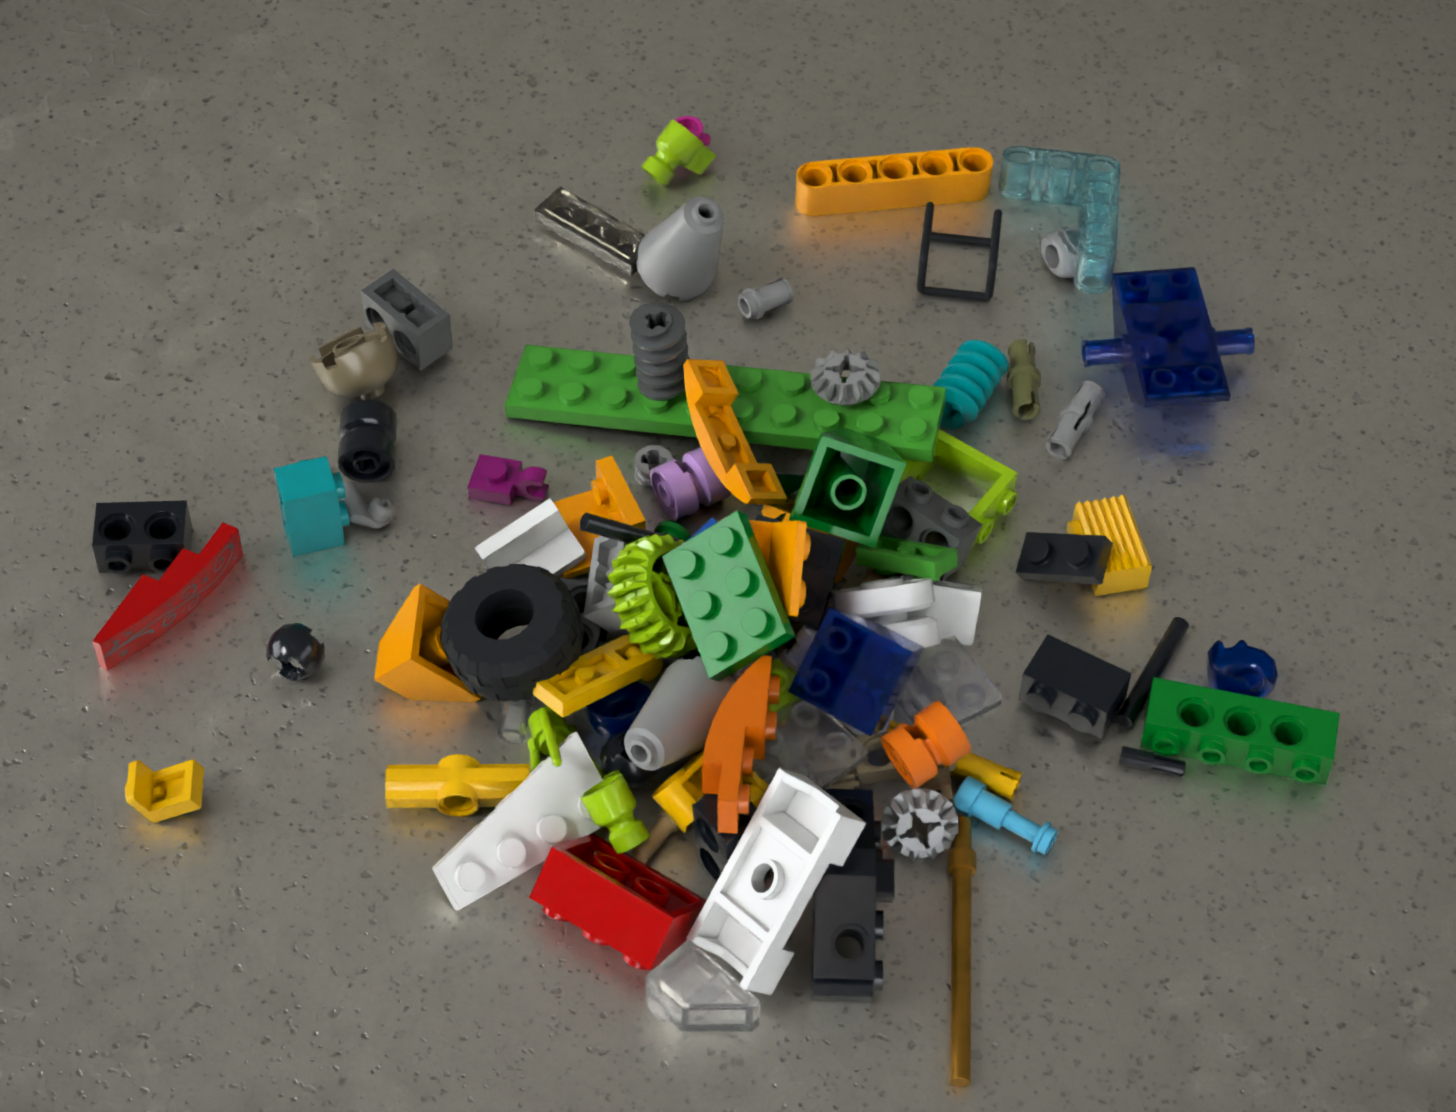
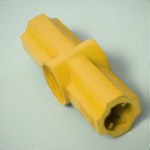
(453, 785)

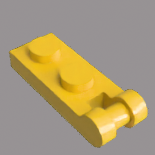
(597, 676)

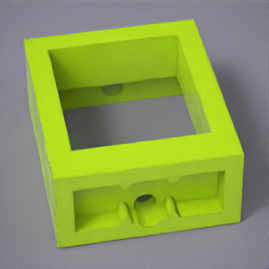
(977, 468)

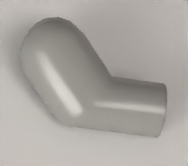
(371, 514)

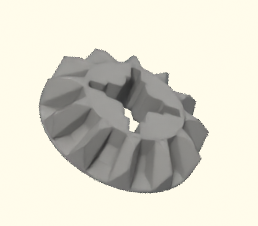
(860, 385)
(930, 807)

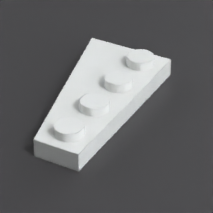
(522, 827)

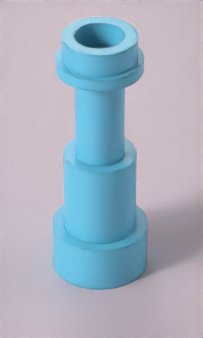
(975, 800)

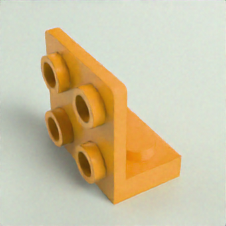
(607, 499)
(784, 550)

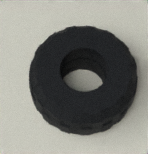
(498, 603)

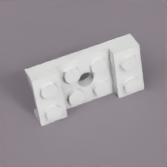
(798, 836)

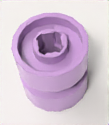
(686, 484)

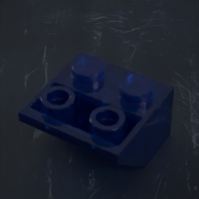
(855, 670)

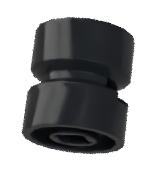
(367, 441)

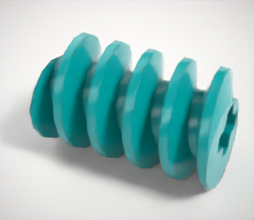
(970, 381)

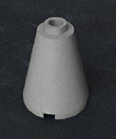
(683, 250)
(676, 715)

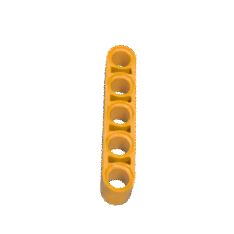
(893, 181)

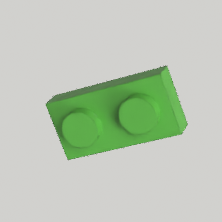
(907, 557)

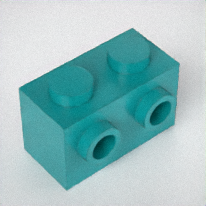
(311, 505)

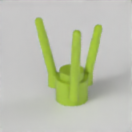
(547, 734)

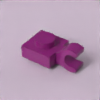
(502, 479)

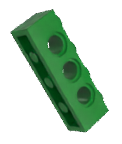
(1260, 721)

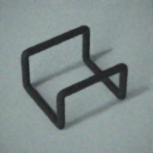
(928, 235)

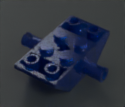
(1166, 340)

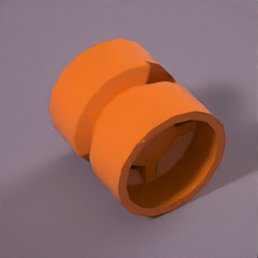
(929, 742)

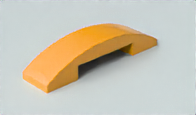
(709, 401)

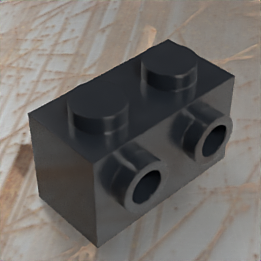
(1074, 686)

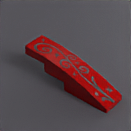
(159, 605)

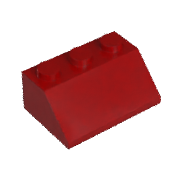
(616, 900)

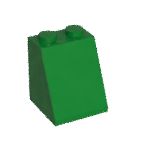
(849, 486)

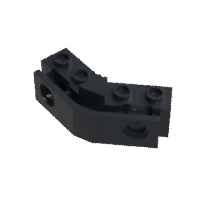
(847, 908)

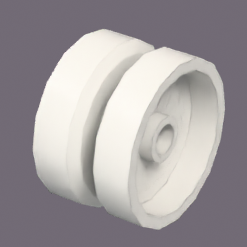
(888, 603)

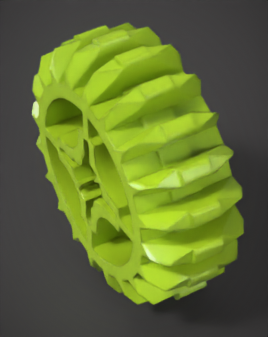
(648, 598)

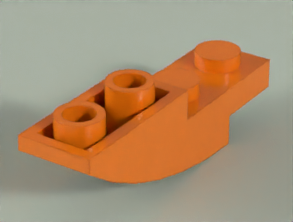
(738, 738)

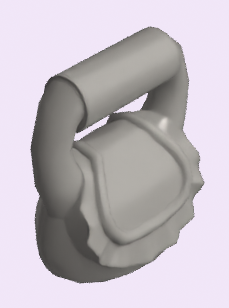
(1059, 251)

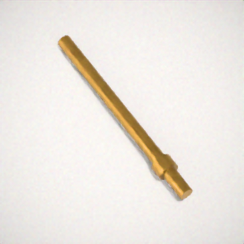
(961, 866)

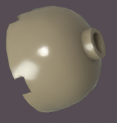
(357, 363)

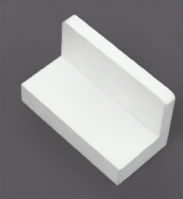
(534, 540)
(954, 608)

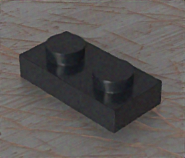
(1064, 558)

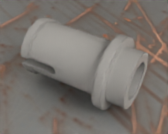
(764, 298)

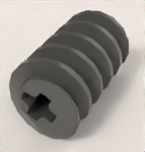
(659, 350)

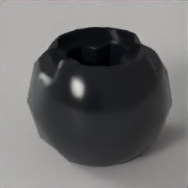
(295, 651)
(614, 757)

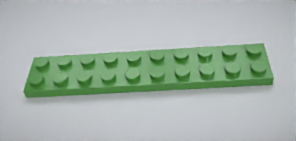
(770, 406)

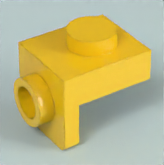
(164, 791)

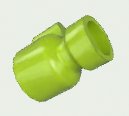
(676, 148)
(612, 806)

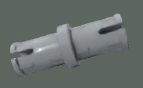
(1075, 420)

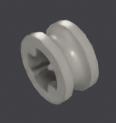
(649, 455)

